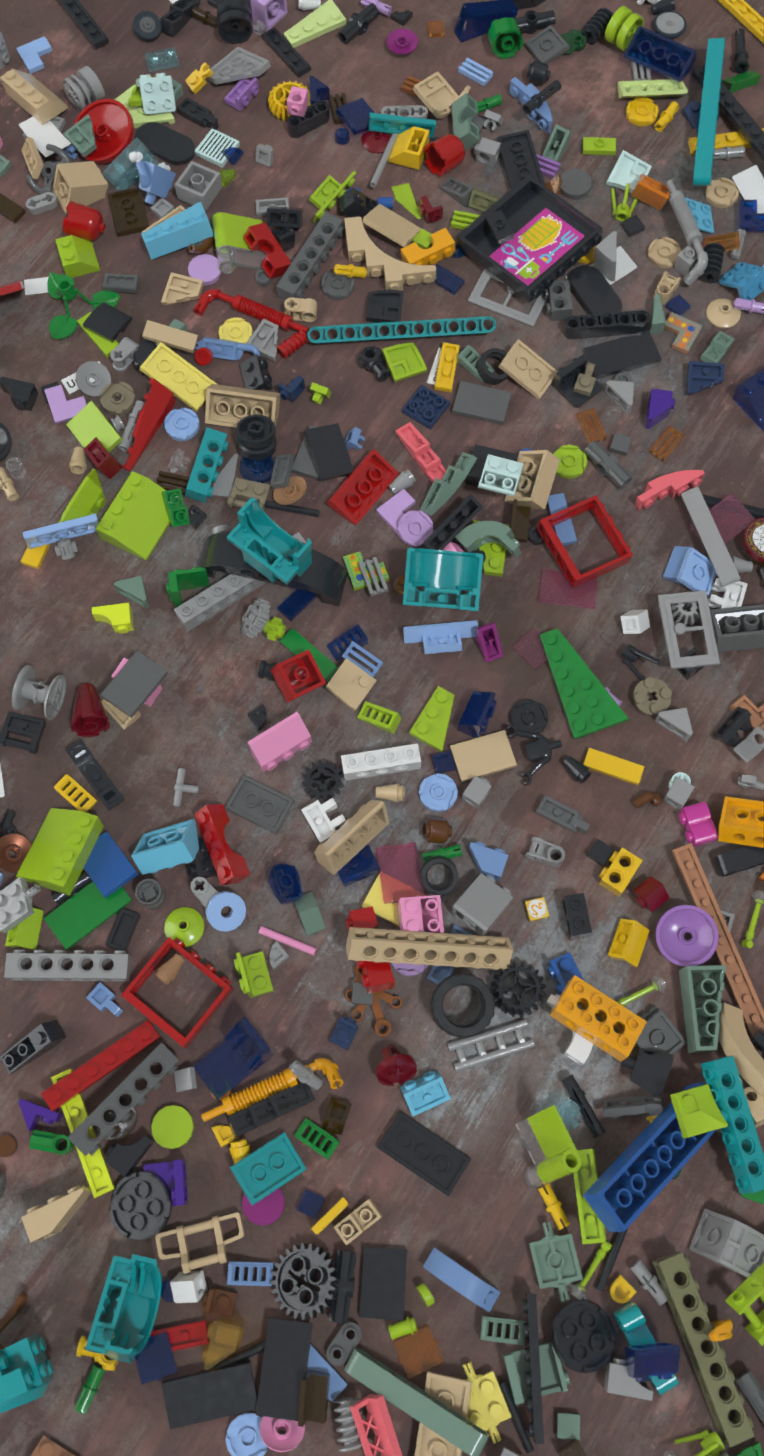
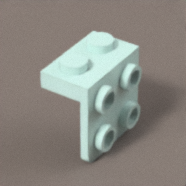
(156, 93)

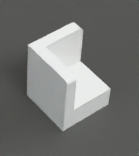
(635, 621)
(188, 1287)

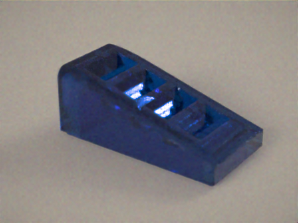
(344, 638)

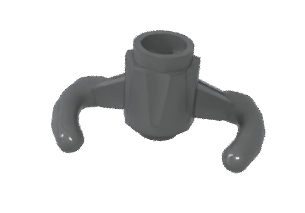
(46, 171)

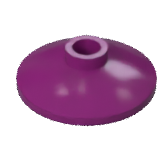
(402, 41)

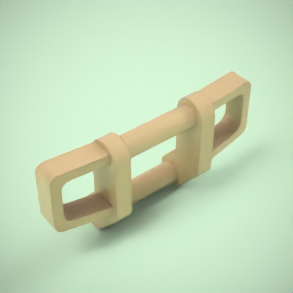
(182, 1232)

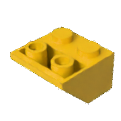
(409, 148)

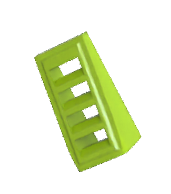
(392, 717)

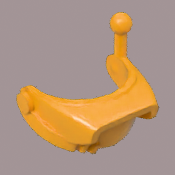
(721, 1331)

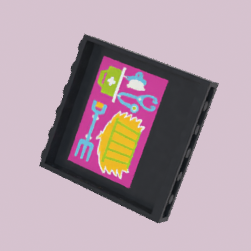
(546, 239)

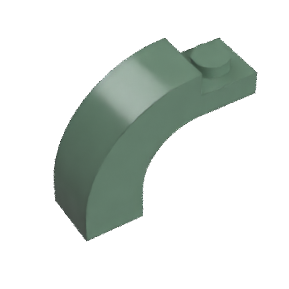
(488, 532)

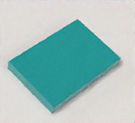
(268, 1168)

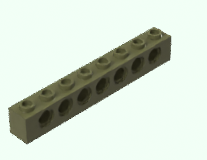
(741, 1426)

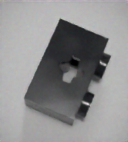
(285, 217)

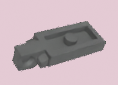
(562, 815)

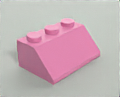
(280, 742)

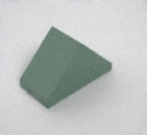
(557, 143)
(134, 590)
(310, 914)

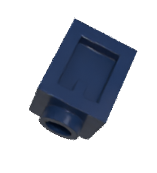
(293, 390)
(344, 1032)

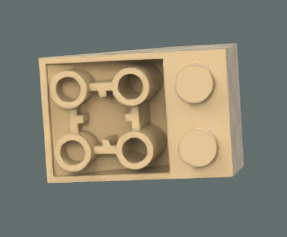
(52, 1218)

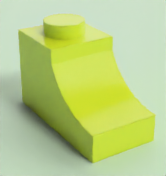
(117, 615)

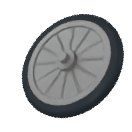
(669, 24)

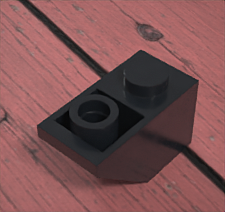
(356, 204)

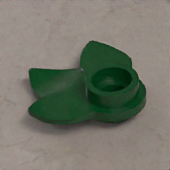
(574, 40)

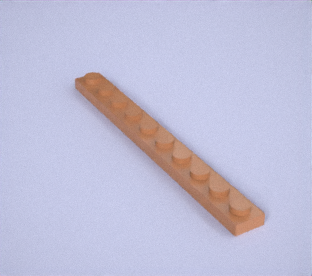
(726, 949)

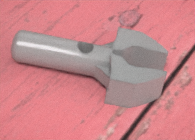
(750, 781)

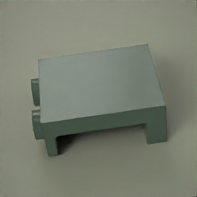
(552, 1375)

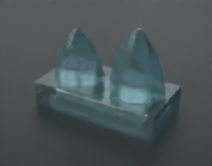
(161, 59)

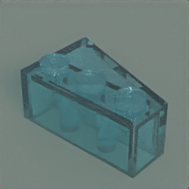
(122, 171)

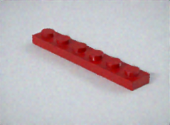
(100, 1066)

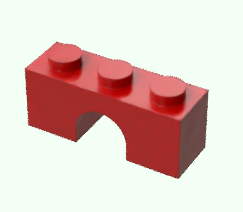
(261, 238)

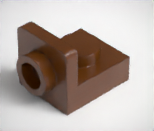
(220, 1301)

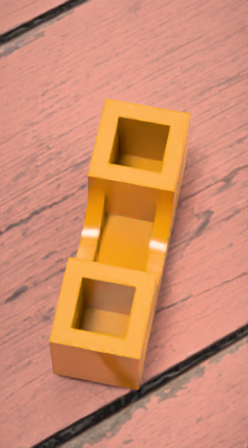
(442, 247)

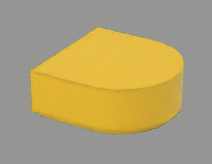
(621, 1290)

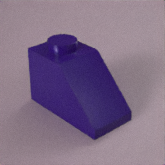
(659, 406)

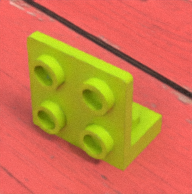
(254, 974)

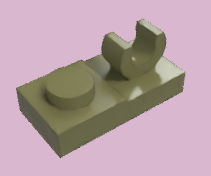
(482, 200)

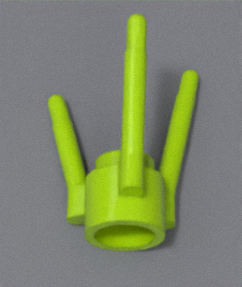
(622, 211)
(711, 1443)

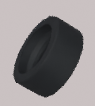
(483, 371)
(439, 890)

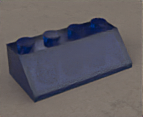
(660, 54)

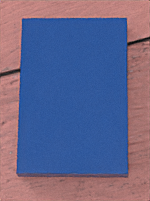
(108, 866)

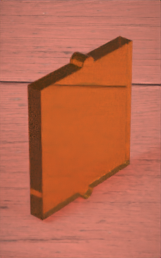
(418, 1352)

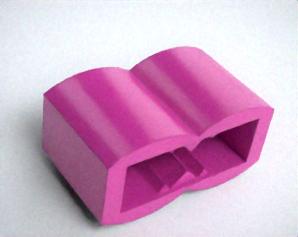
(698, 824)

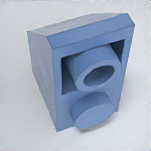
(488, 860)

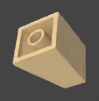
(79, 183)

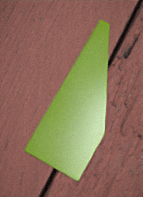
(404, 196)

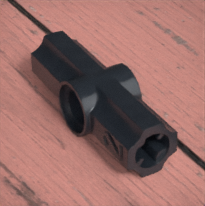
(534, 20)
(358, 23)
(341, 1305)

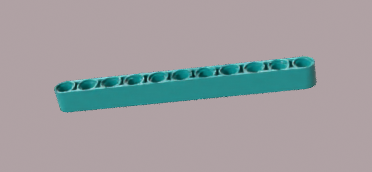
(709, 112)
(427, 331)

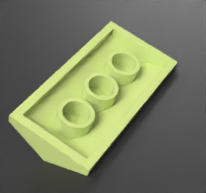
(651, 88)

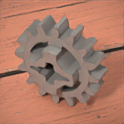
(256, 618)

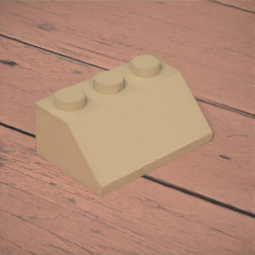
(536, 479)

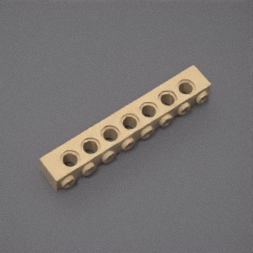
(428, 948)

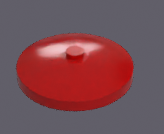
(112, 129)

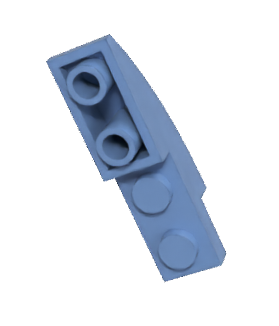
(542, 115)

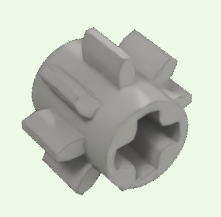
(65, 548)

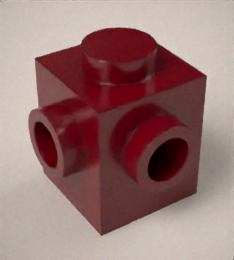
(650, 894)

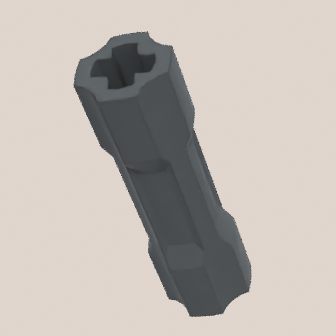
(752, 1391)

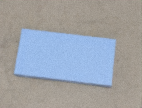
(55, 532)

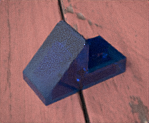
(318, 90)

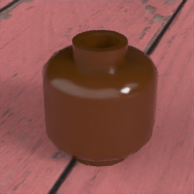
(436, 830)

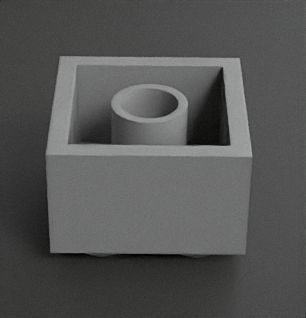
(198, 185)

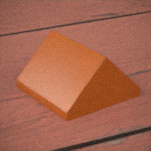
(651, 192)

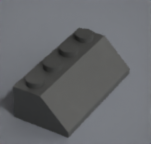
(738, 627)

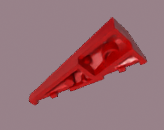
(157, 406)

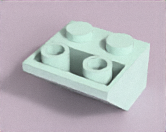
(501, 475)

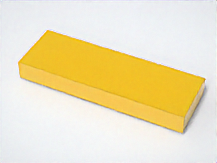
(447, 367)
(613, 766)

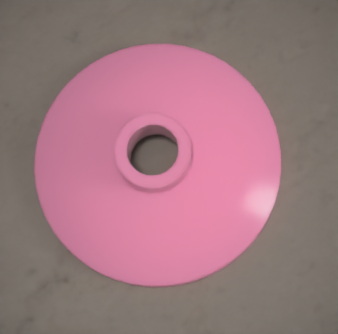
(281, 1443)

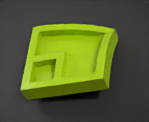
(404, 361)
(697, 1111)

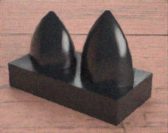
(736, 721)

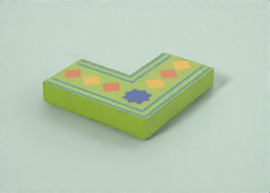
(354, 572)

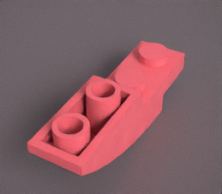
(671, 484)

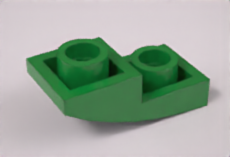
(175, 507)

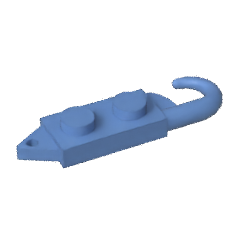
(226, 348)

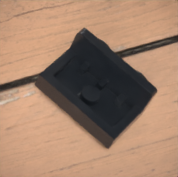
(256, 373)
(202, 864)

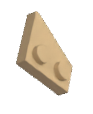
(181, 289)

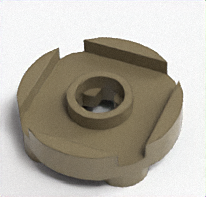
(119, 407)
(661, 691)

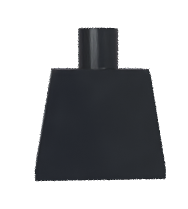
(649, 1069)

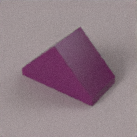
(489, 642)

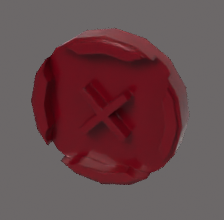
(395, 1067)

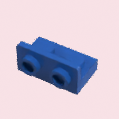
(563, 970)

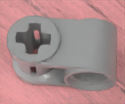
(124, 354)
(544, 851)
(205, 895)

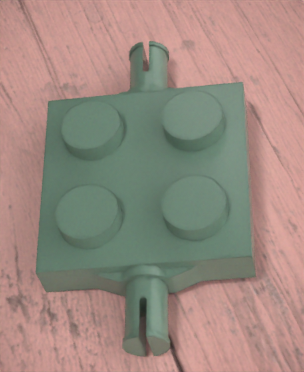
(555, 1261)

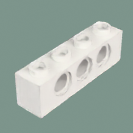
(381, 762)

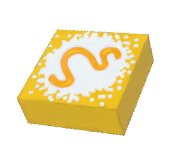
(536, 909)

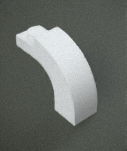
(579, 1047)

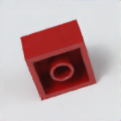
(298, 676)

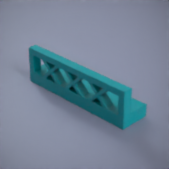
(399, 124)

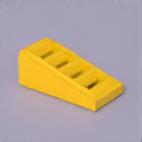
(64, 782)

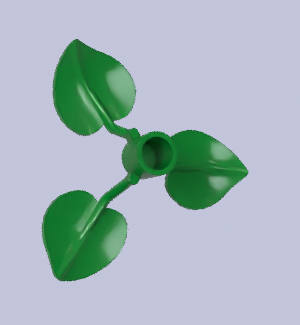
(62, 286)

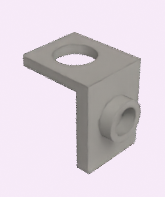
(750, 747)

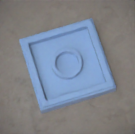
(697, 572)

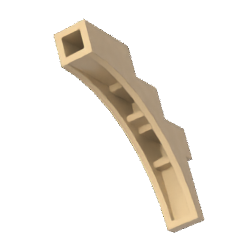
(380, 264)

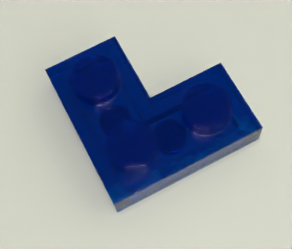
(749, 218)

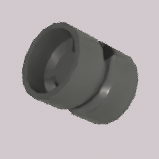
(150, 894)

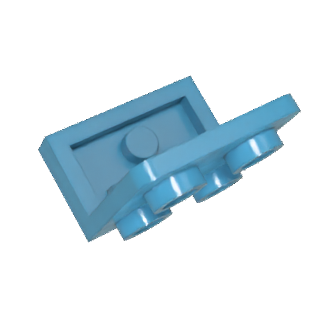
(746, 278)

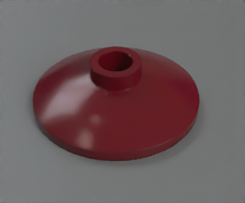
(375, 141)

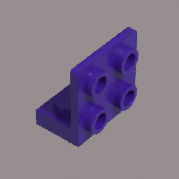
(174, 1176)

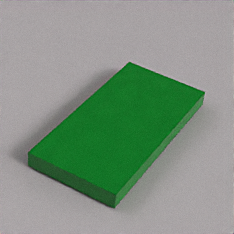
(84, 913)

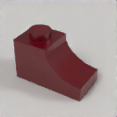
(103, 458)

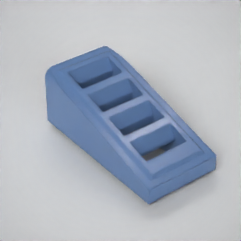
(250, 1282)

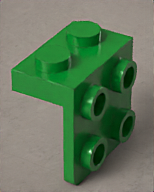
(184, 580)

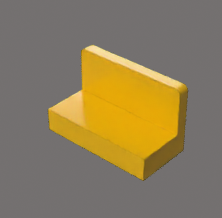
(629, 942)

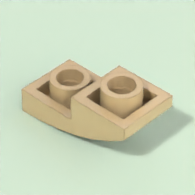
(358, 1221)

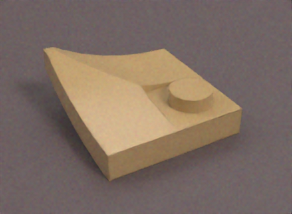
(350, 684)

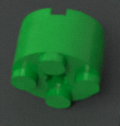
(505, 37)

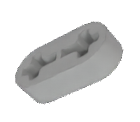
(41, 203)

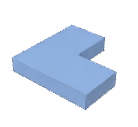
(31, 53)

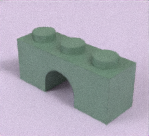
(462, 112)

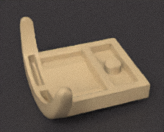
(437, 94)

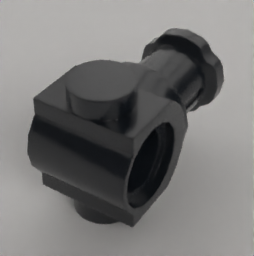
(372, 361)

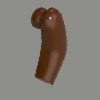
(201, 247)

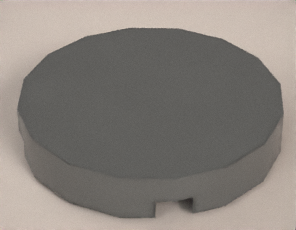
(575, 183)
(337, 286)

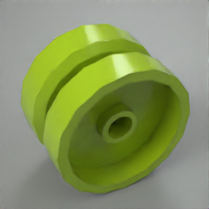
(623, 27)

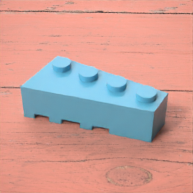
(178, 231)

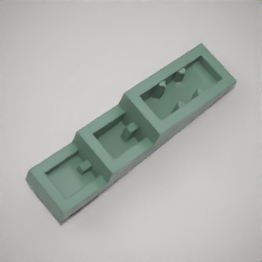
(443, 489)

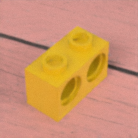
(623, 874)

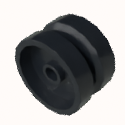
(234, 21)
(256, 437)

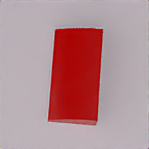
(362, 487)

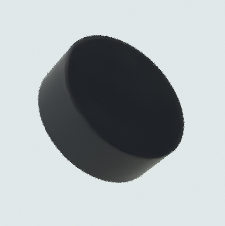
(534, 536)

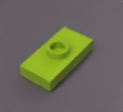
(599, 146)

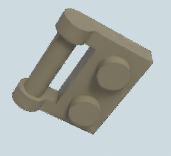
(248, 489)

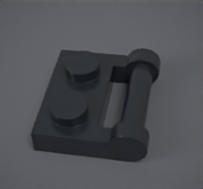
(22, 726)

